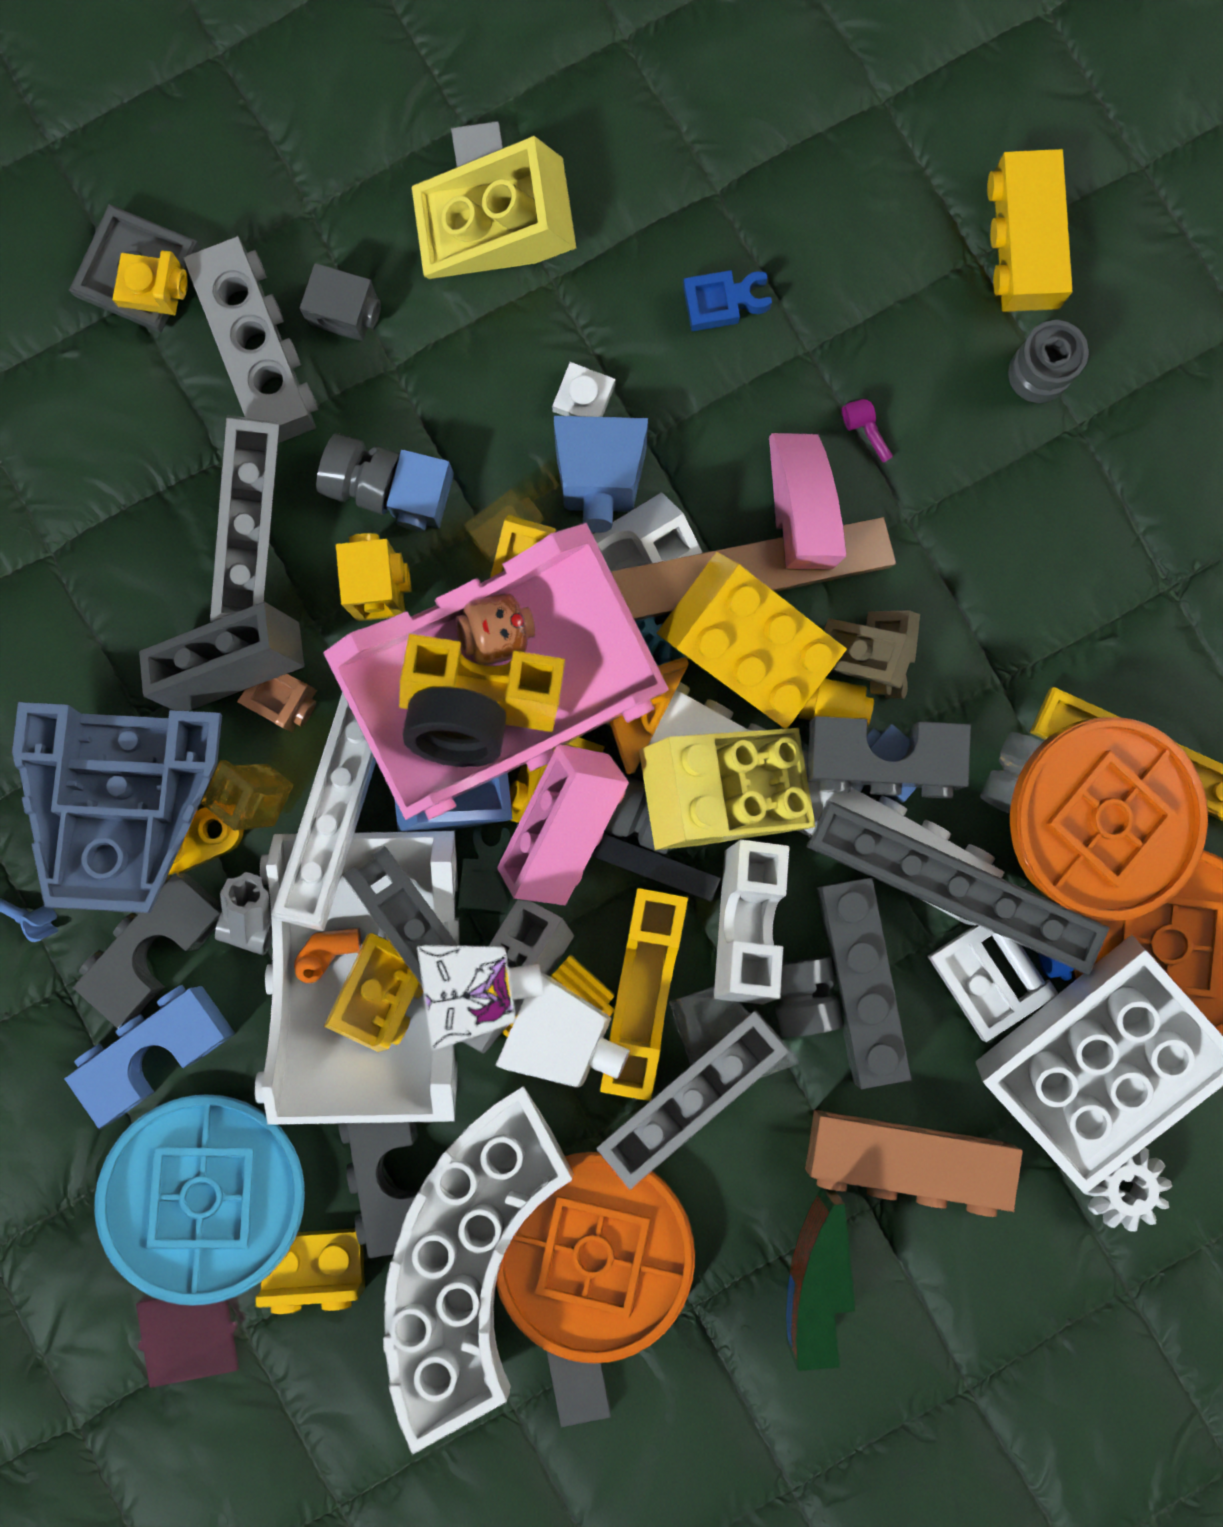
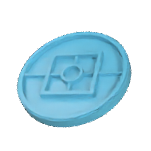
(199, 1200)

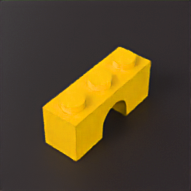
(524, 687)

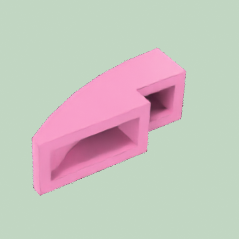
(806, 502)

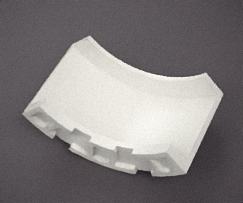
(320, 1073)

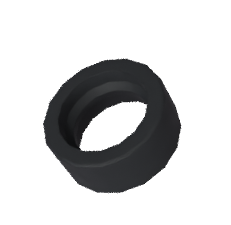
(454, 727)

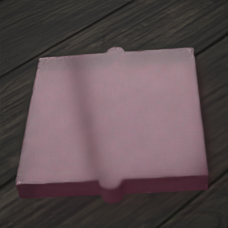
(186, 1340)

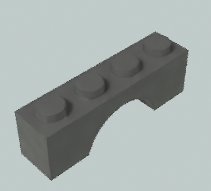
(865, 983)

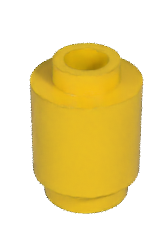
(838, 700)

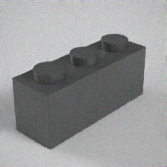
(221, 658)

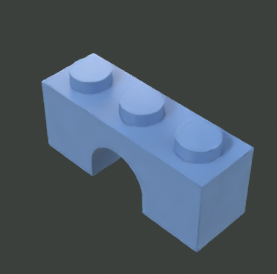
(113, 1080)

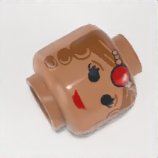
(494, 628)

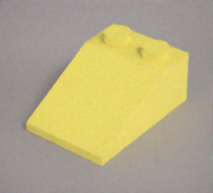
(495, 212)

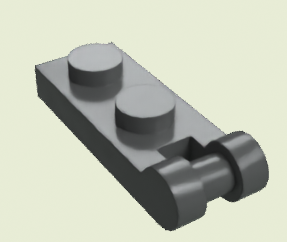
(398, 909)

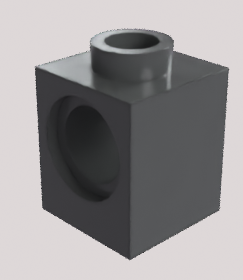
(340, 302)

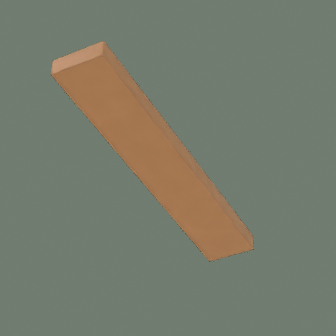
(659, 586)

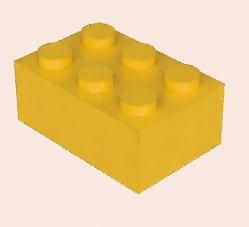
(751, 640)

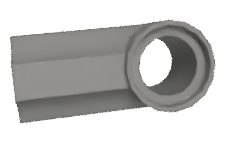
(245, 914)

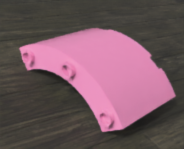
(575, 618)

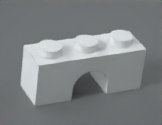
(647, 536)
(746, 955)

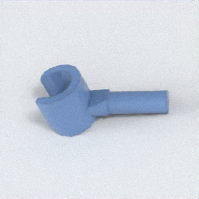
(34, 924)

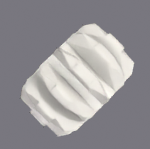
(1126, 1206)

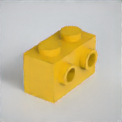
(371, 577)

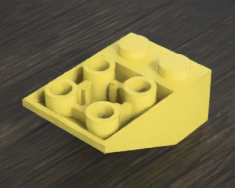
(725, 787)

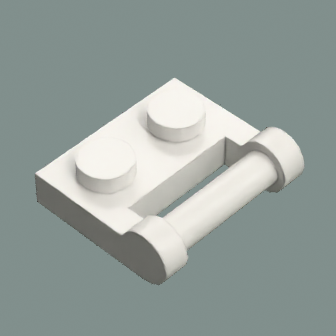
(981, 986)

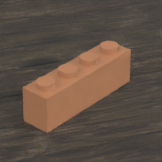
(913, 1162)

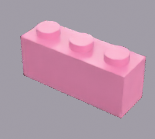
(562, 825)

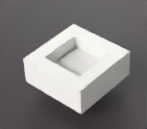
(583, 392)

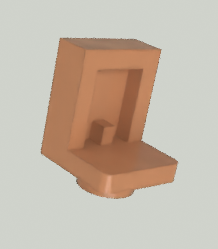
(282, 701)

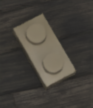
(872, 652)

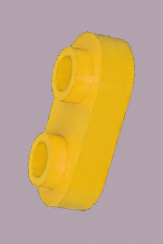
(200, 847)

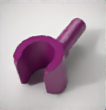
(862, 414)

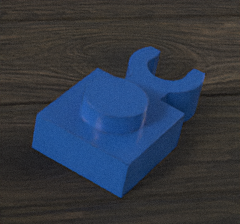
(716, 300)

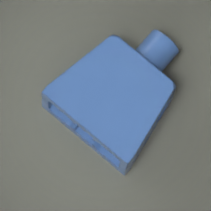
(600, 465)

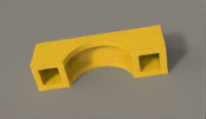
(645, 990)

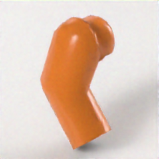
(322, 949)

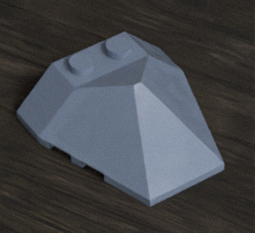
(110, 799)

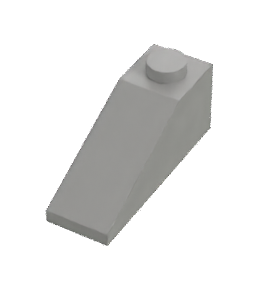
(529, 938)

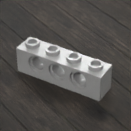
(216, 277)
(244, 515)
(693, 1099)

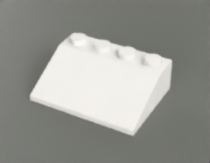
(1107, 1064)

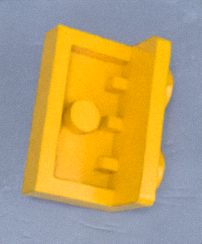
(375, 997)

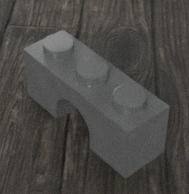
(934, 760)
(119, 978)
(380, 1202)

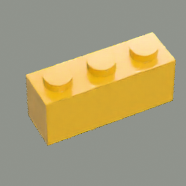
(1030, 230)

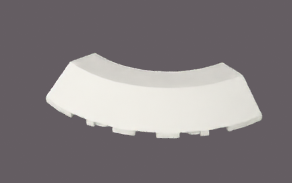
(448, 1265)

